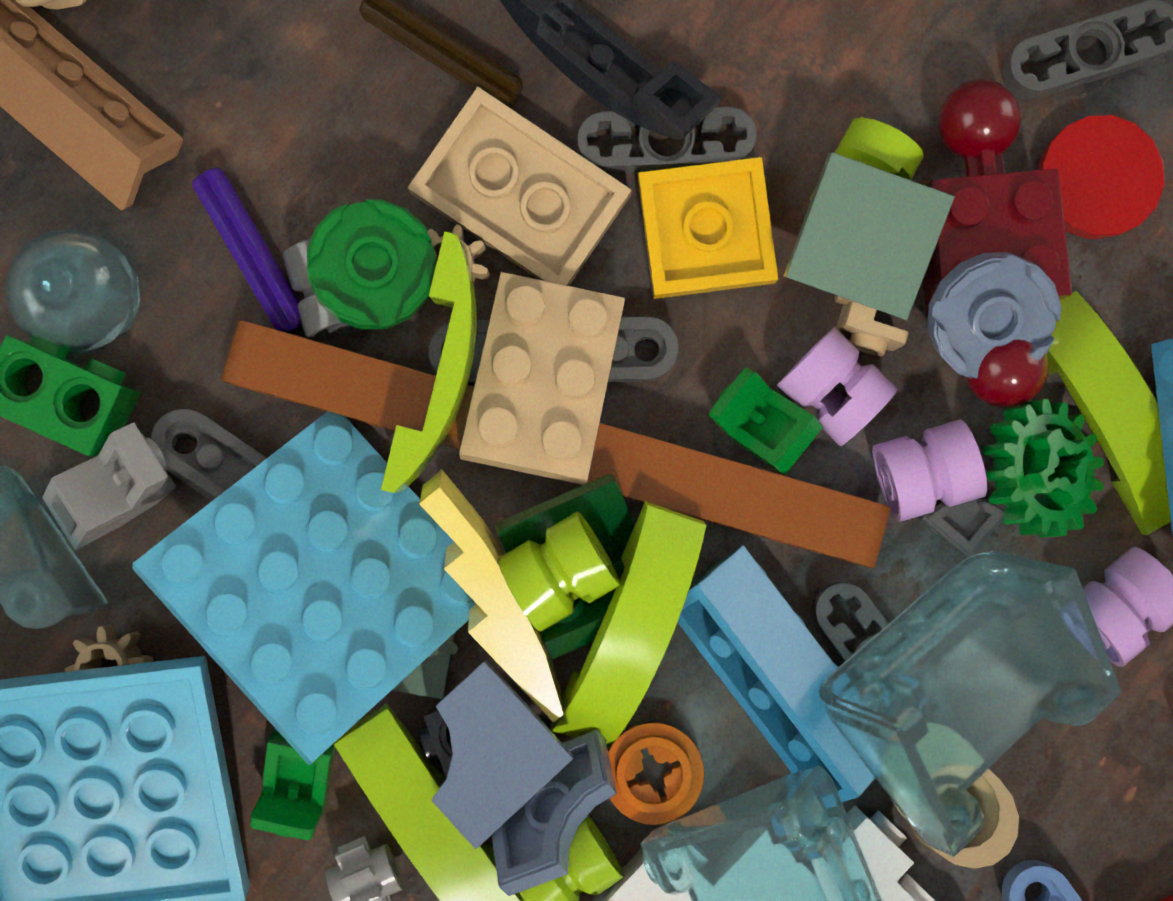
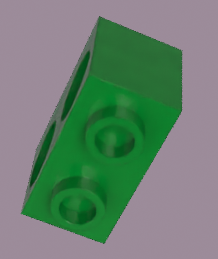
(56, 404)

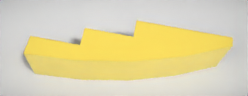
(496, 617)

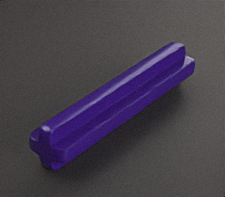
(249, 250)

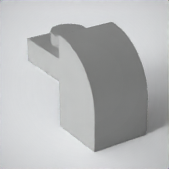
(109, 488)

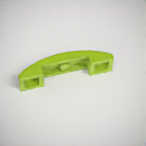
(452, 288)
(1115, 408)
(635, 626)

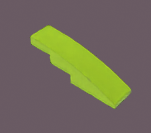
(400, 788)

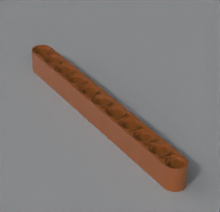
(642, 466)

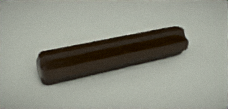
(442, 48)

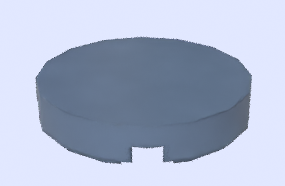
(989, 299)

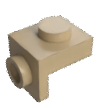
(866, 334)

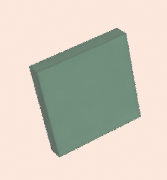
(868, 235)

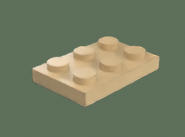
(519, 190)
(542, 379)

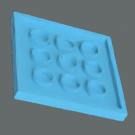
(312, 584)
(117, 787)

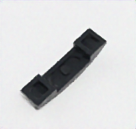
(612, 70)

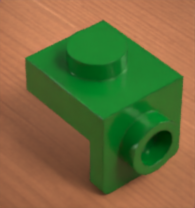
(764, 421)
(292, 790)

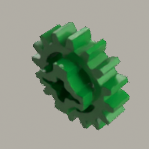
(1043, 468)

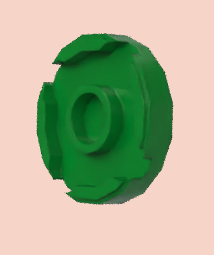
(371, 264)

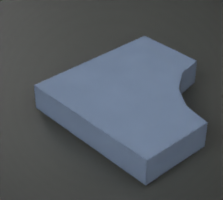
(497, 756)
(537, 838)

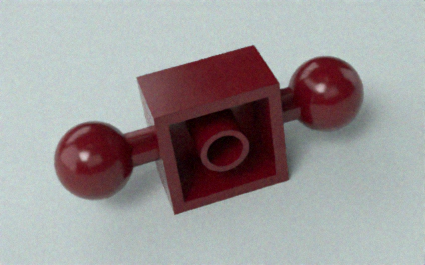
(997, 214)

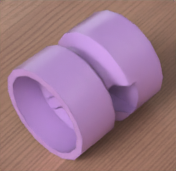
(821, 369)
(939, 467)
(1131, 603)

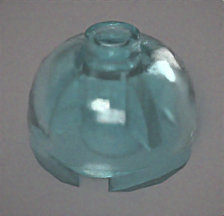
(72, 290)

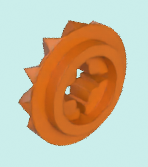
(682, 783)

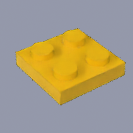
(707, 228)

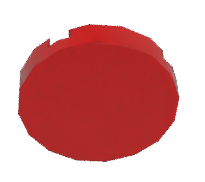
(1106, 175)

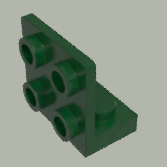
(609, 518)

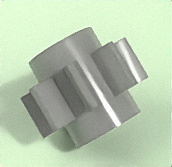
(363, 873)

